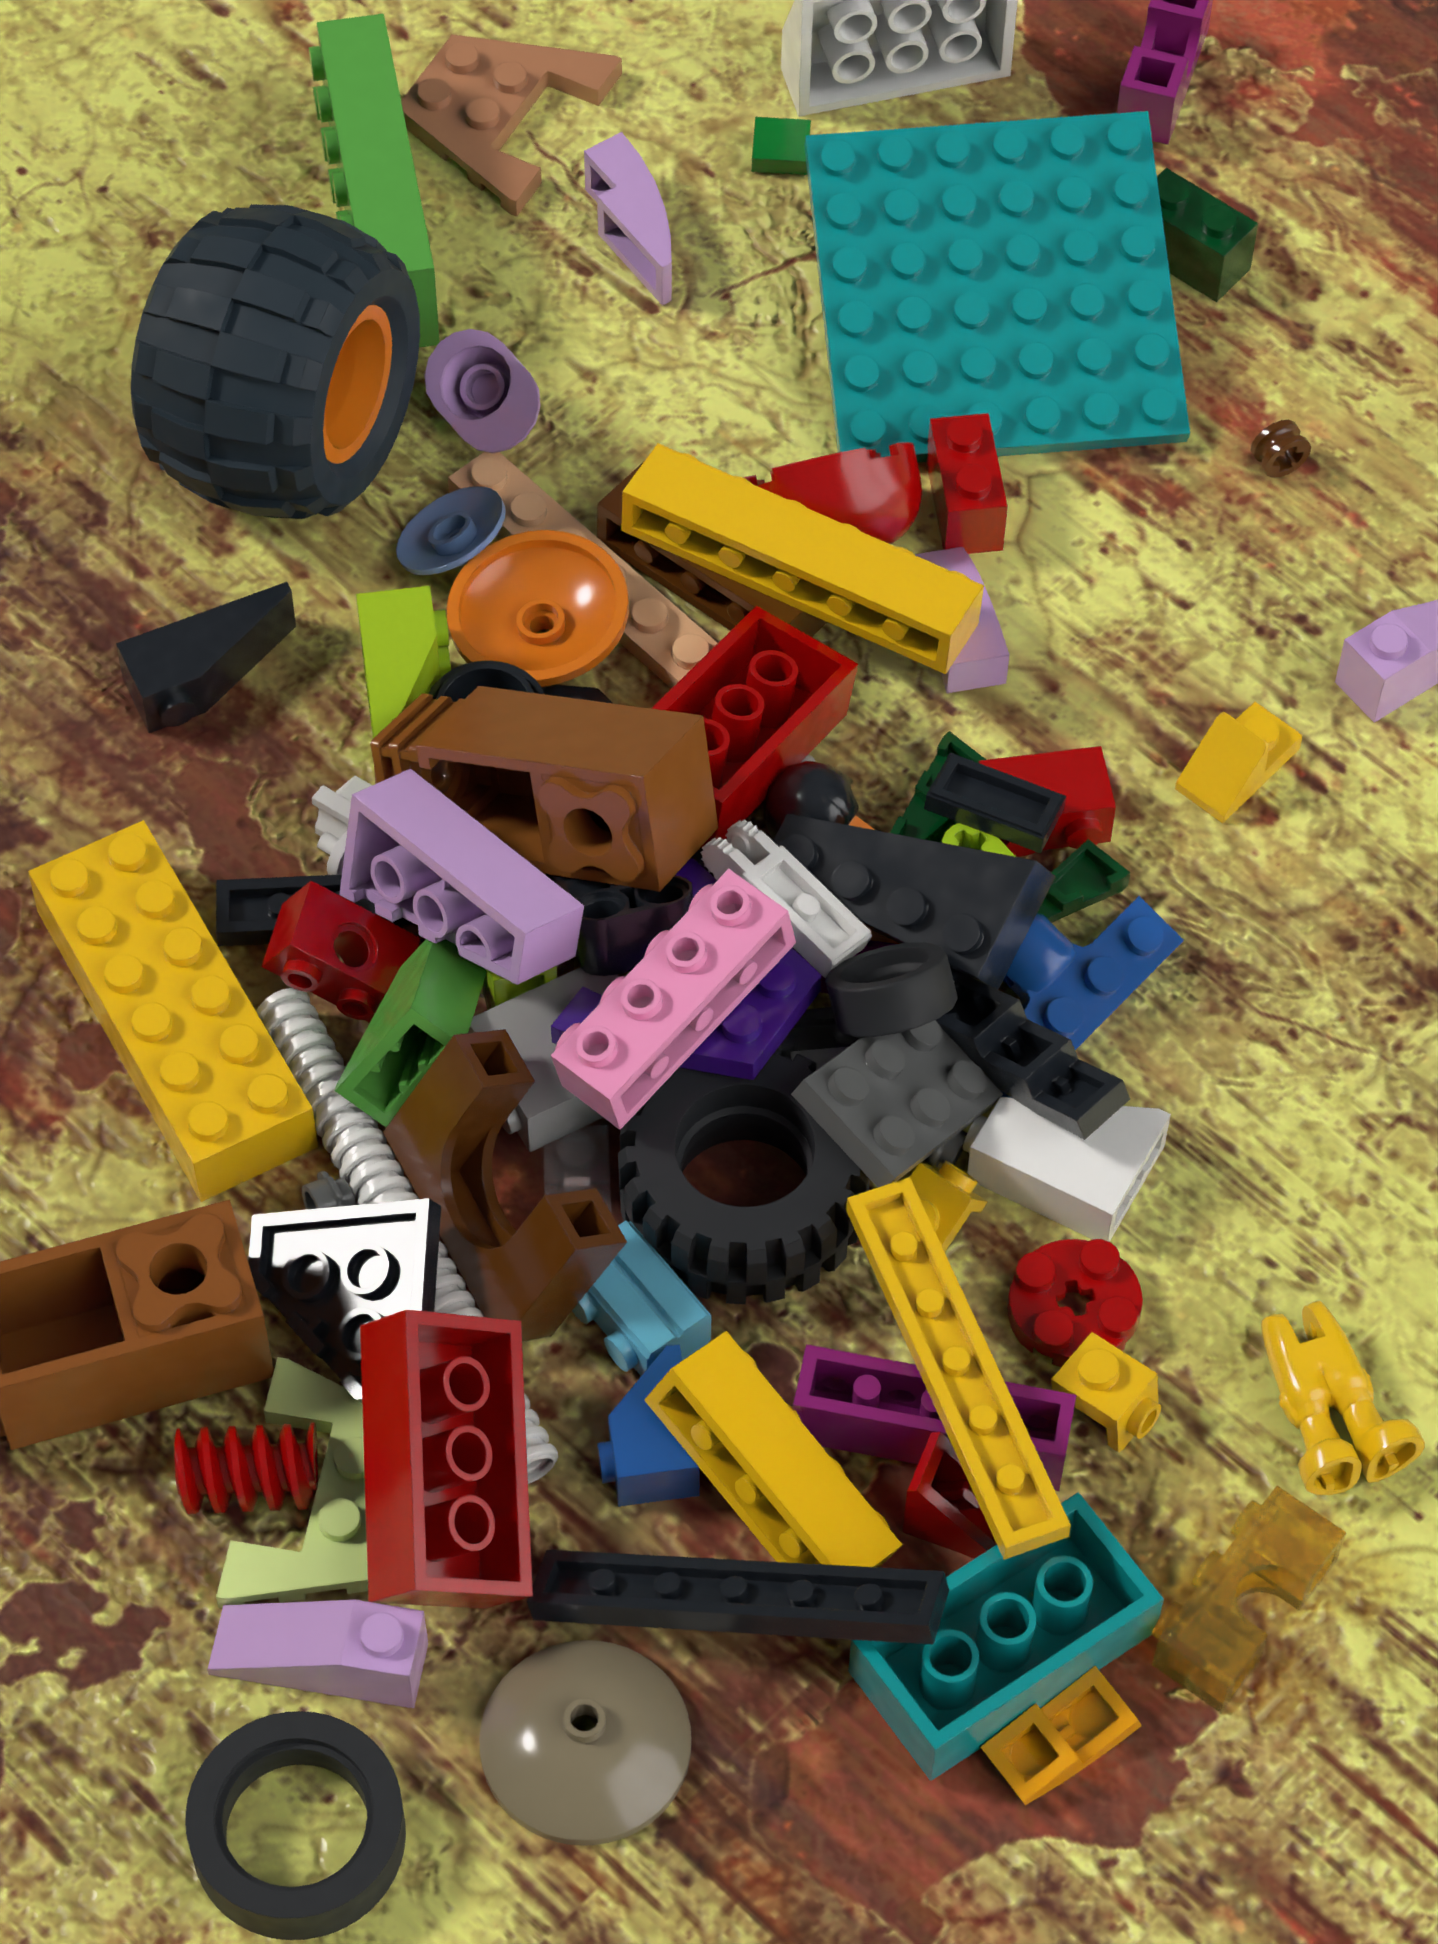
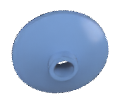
(451, 530)

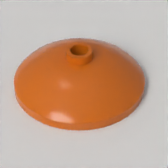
(536, 585)

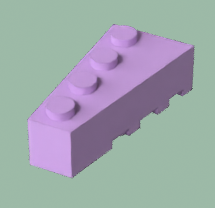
(455, 880)

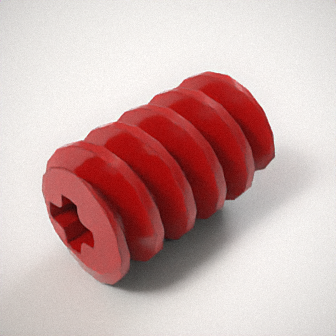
(246, 1469)

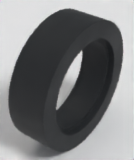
(270, 1745)

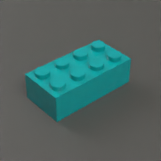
(1009, 1640)

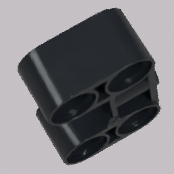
(623, 920)

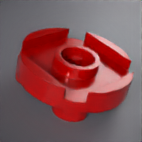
(1079, 1267)

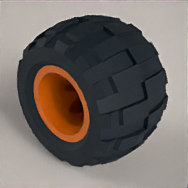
(275, 361)

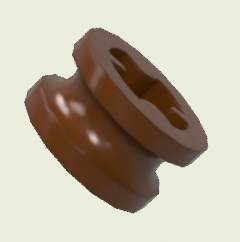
(1280, 448)

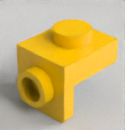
(946, 1198)
(1111, 1390)

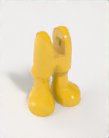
(1327, 1376)

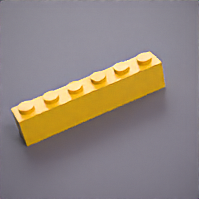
(802, 558)

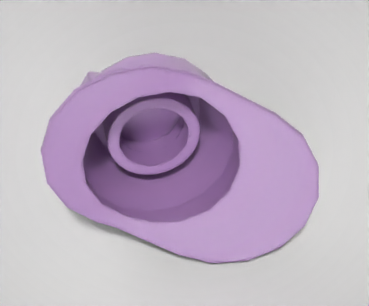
(482, 390)

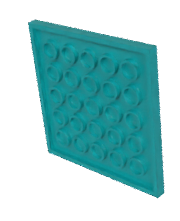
(999, 280)

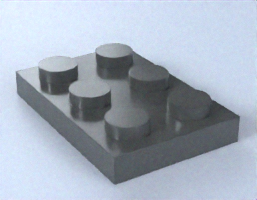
(897, 1099)

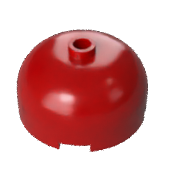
(856, 488)

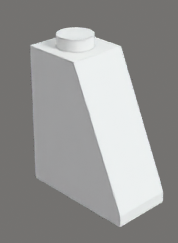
(1060, 1174)

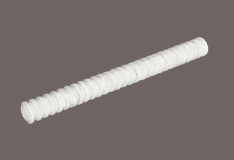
(367, 1160)

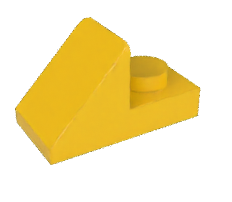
(1237, 760)

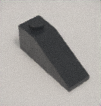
(199, 659)

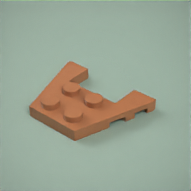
(482, 91)

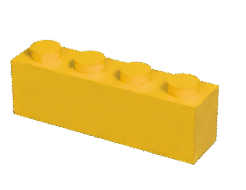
(768, 1461)

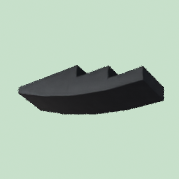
(1030, 1060)

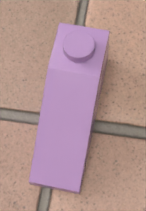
(1391, 660)
(325, 1648)

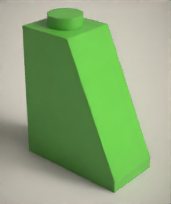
(418, 1016)

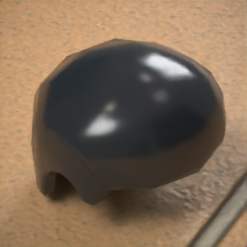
(811, 792)

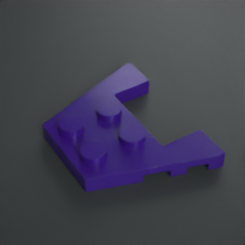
(752, 1029)

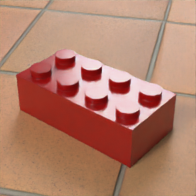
(764, 707)
(445, 1460)

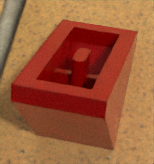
(942, 1503)

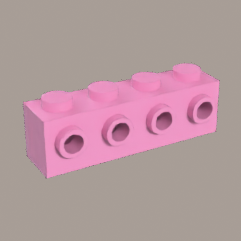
(673, 998)

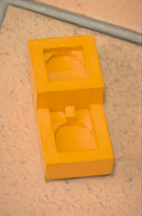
(1061, 1737)

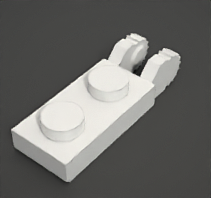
(821, 924)

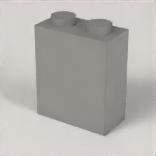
(547, 1108)

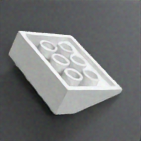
(890, 49)

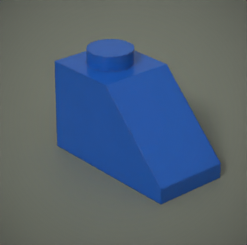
(641, 1450)

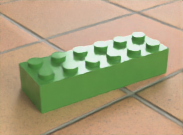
(372, 149)

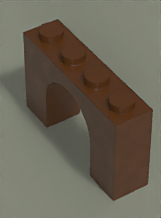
(446, 1150)

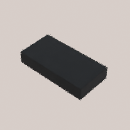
(995, 802)

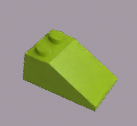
(401, 649)

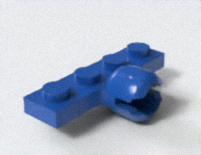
(1078, 986)

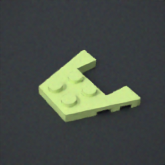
(336, 1532)

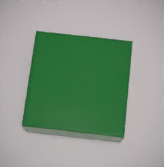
(780, 145)

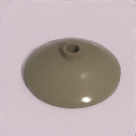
(594, 1781)

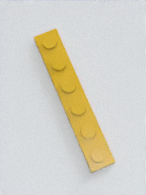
(958, 1369)

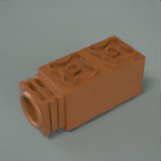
(565, 778)
(127, 1325)

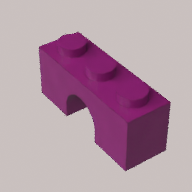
(1165, 63)

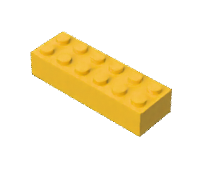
(173, 1010)

